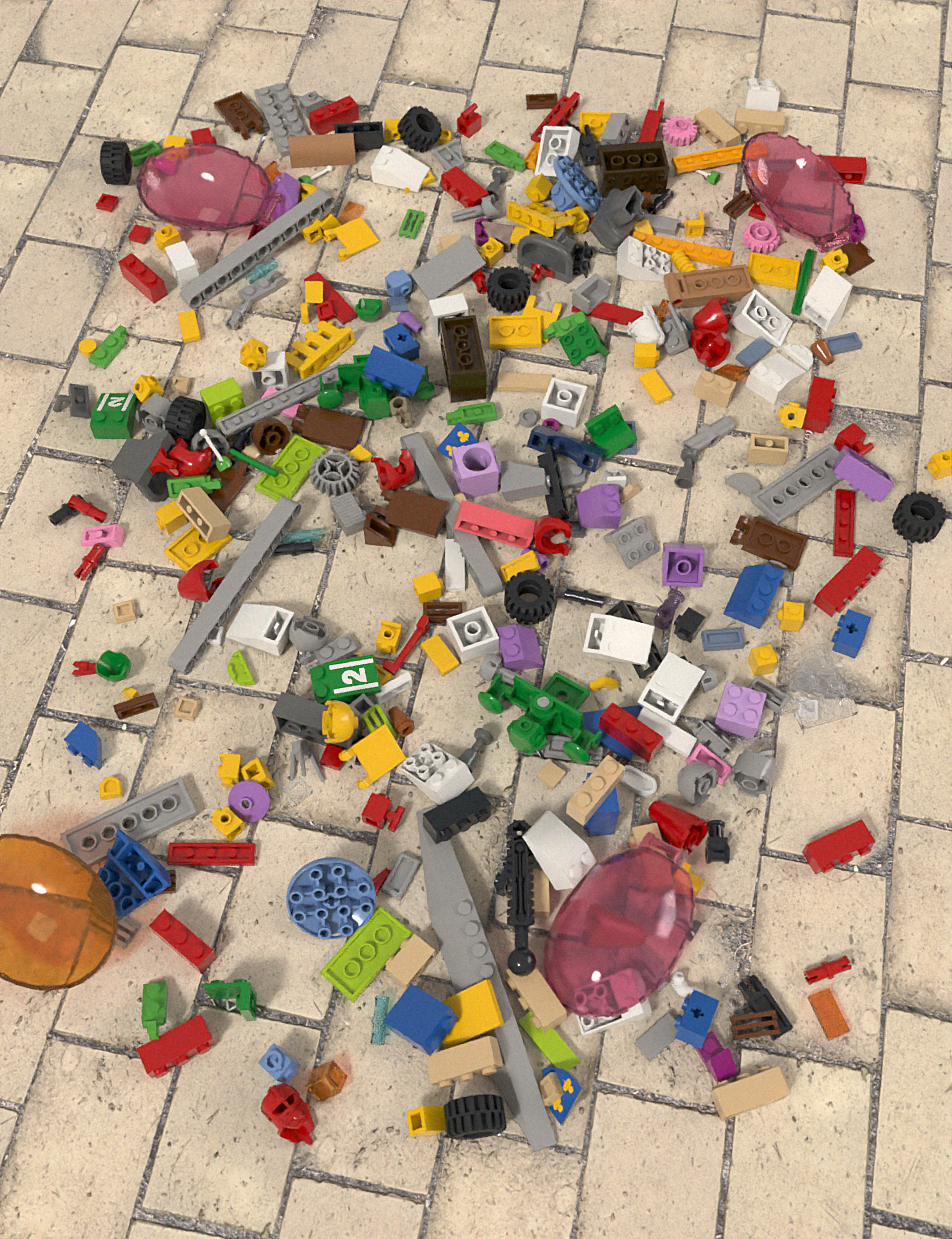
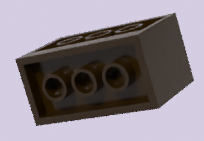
(630, 165)
(463, 358)

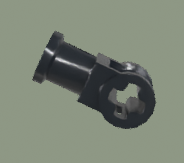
(716, 844)

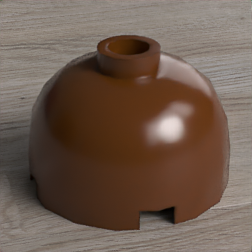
(270, 436)

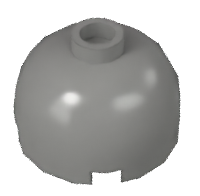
(199, 443)
(308, 634)
(695, 782)

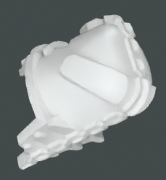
(647, 328)

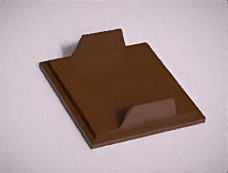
(857, 257)

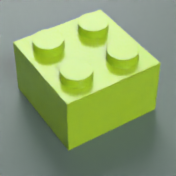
(222, 399)

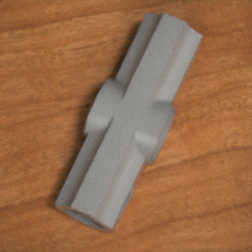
(709, 435)

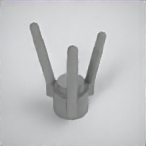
(301, 753)

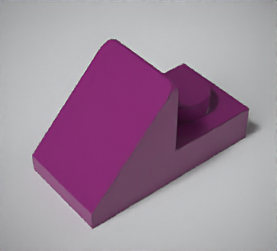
(717, 1059)

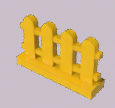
(538, 217)
(327, 350)

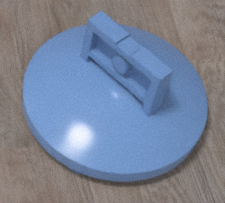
(573, 187)
(331, 897)

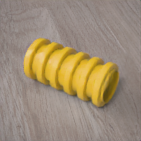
(682, 262)

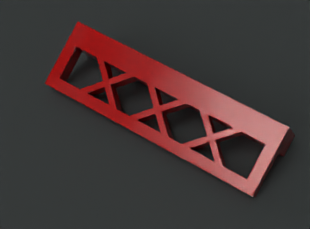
(562, 114)
(651, 124)

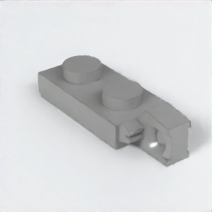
(555, 749)

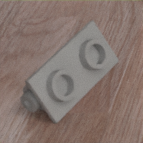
(705, 733)

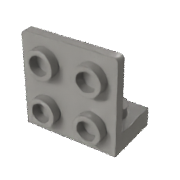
(675, 333)
(633, 541)

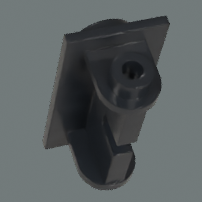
(582, 260)

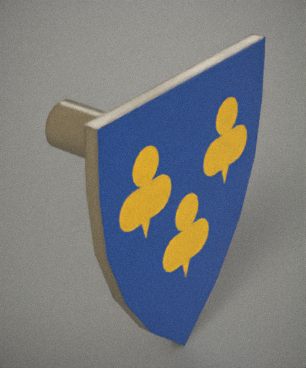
(458, 437)
(572, 1092)

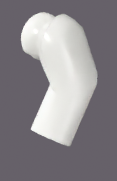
(680, 985)

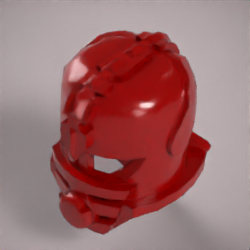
(288, 1113)

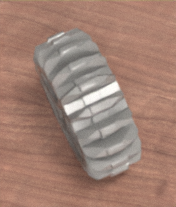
(336, 467)

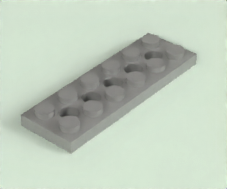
(273, 116)
(790, 482)
(131, 810)

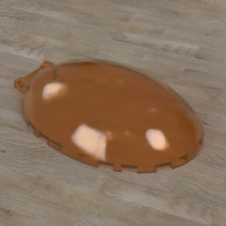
(53, 916)

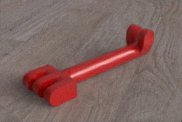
(422, 628)

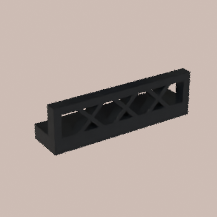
(556, 500)
(629, 612)

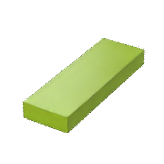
(550, 1045)

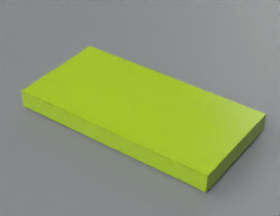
(293, 469)
(365, 954)

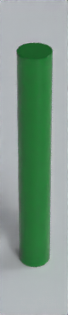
(254, 463)

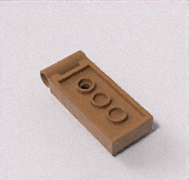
(700, 286)

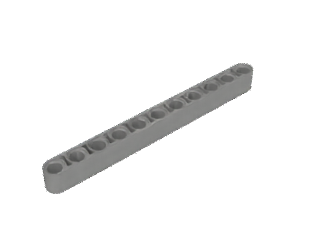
(257, 248)
(437, 487)
(234, 585)

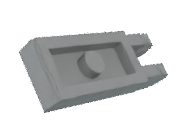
(262, 287)
(332, 651)

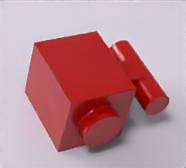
(469, 121)
(202, 136)
(853, 438)
(379, 811)

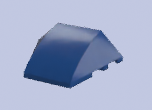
(122, 867)

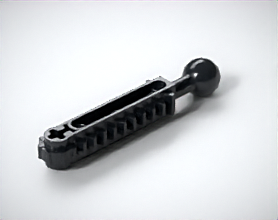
(521, 959)

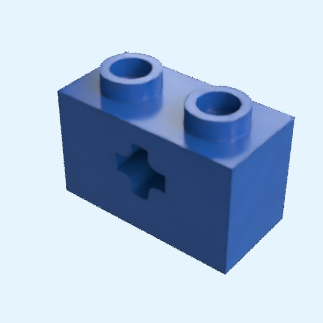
(401, 343)
(851, 633)
(697, 1018)

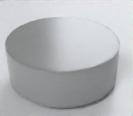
(528, 418)

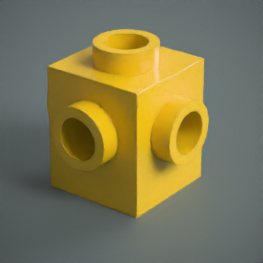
(836, 261)
(253, 354)
(146, 386)
(790, 422)

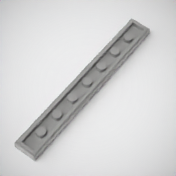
(276, 402)

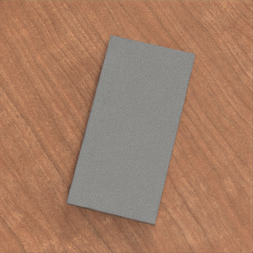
(448, 269)

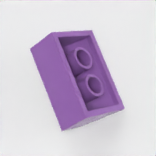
(862, 474)

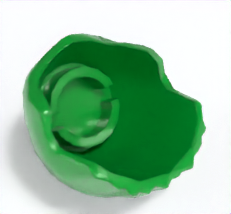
(368, 309)
(113, 666)

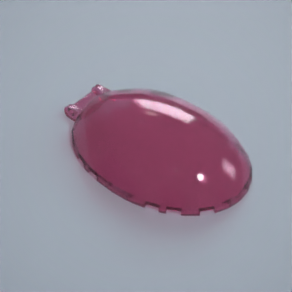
(206, 189)
(797, 190)
(620, 930)

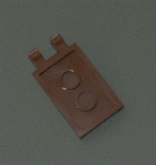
(240, 114)
(328, 427)
(232, 483)
(413, 512)
(769, 541)

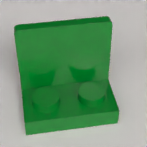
(583, 342)
(610, 431)
(239, 990)

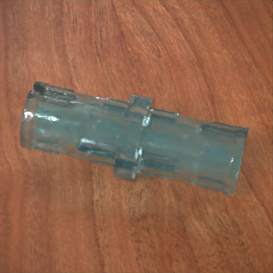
(261, 270)
(303, 535)
(379, 1026)

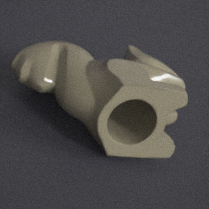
(401, 408)

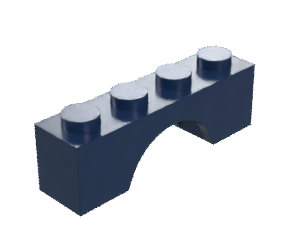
(583, 453)

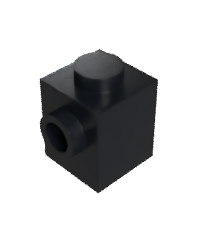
(688, 625)

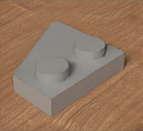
(450, 155)
(572, 475)

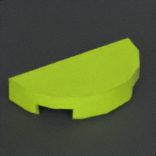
(239, 670)

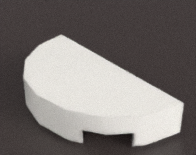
(800, 354)

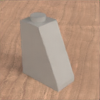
(523, 481)

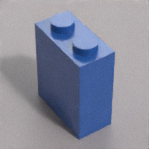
(420, 1019)

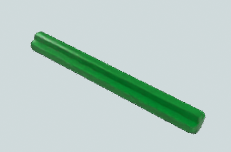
(803, 281)

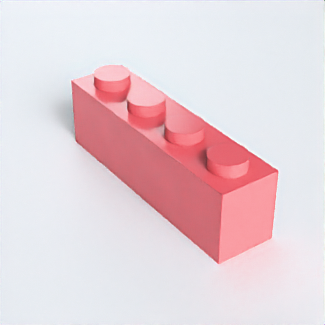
(494, 524)

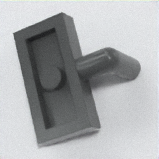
(78, 401)

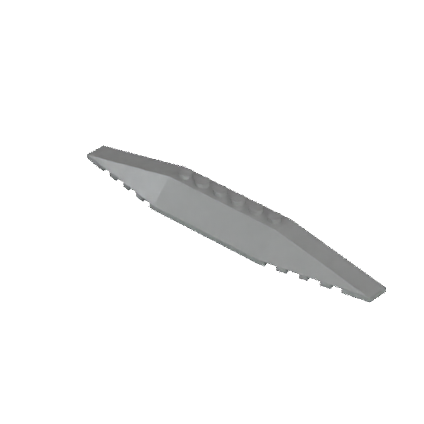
(471, 962)

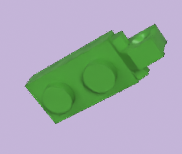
(505, 156)
(561, 327)
(109, 348)
(472, 414)
(205, 482)
(154, 1007)

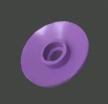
(255, 795)

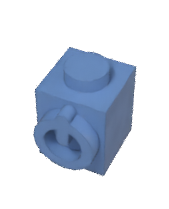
(398, 283)
(279, 1064)

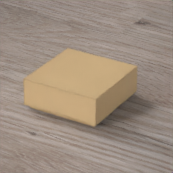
(124, 611)
(186, 708)
(551, 775)
(550, 1089)

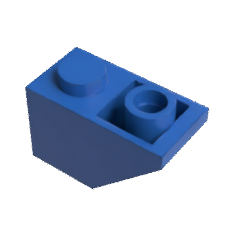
(85, 743)

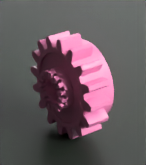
(679, 131)
(761, 237)

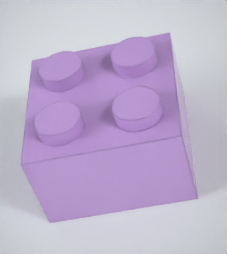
(739, 710)

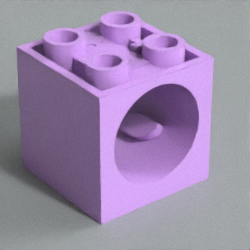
(473, 457)

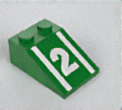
(114, 416)
(345, 679)

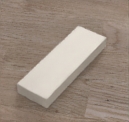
(454, 567)
(673, 736)

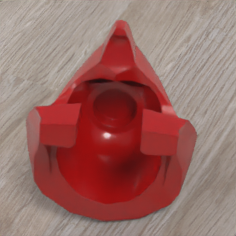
(712, 316)
(710, 346)
(190, 462)
(398, 477)
(545, 529)
(192, 585)

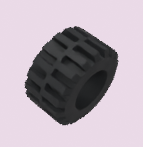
(419, 129)
(115, 162)
(505, 279)
(185, 418)
(916, 529)
(532, 584)
(475, 1117)

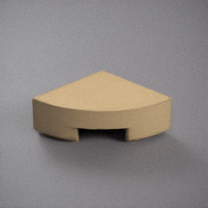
(181, 384)
(629, 492)

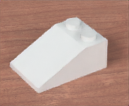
(555, 142)
(398, 169)
(759, 317)
(774, 377)
(559, 851)

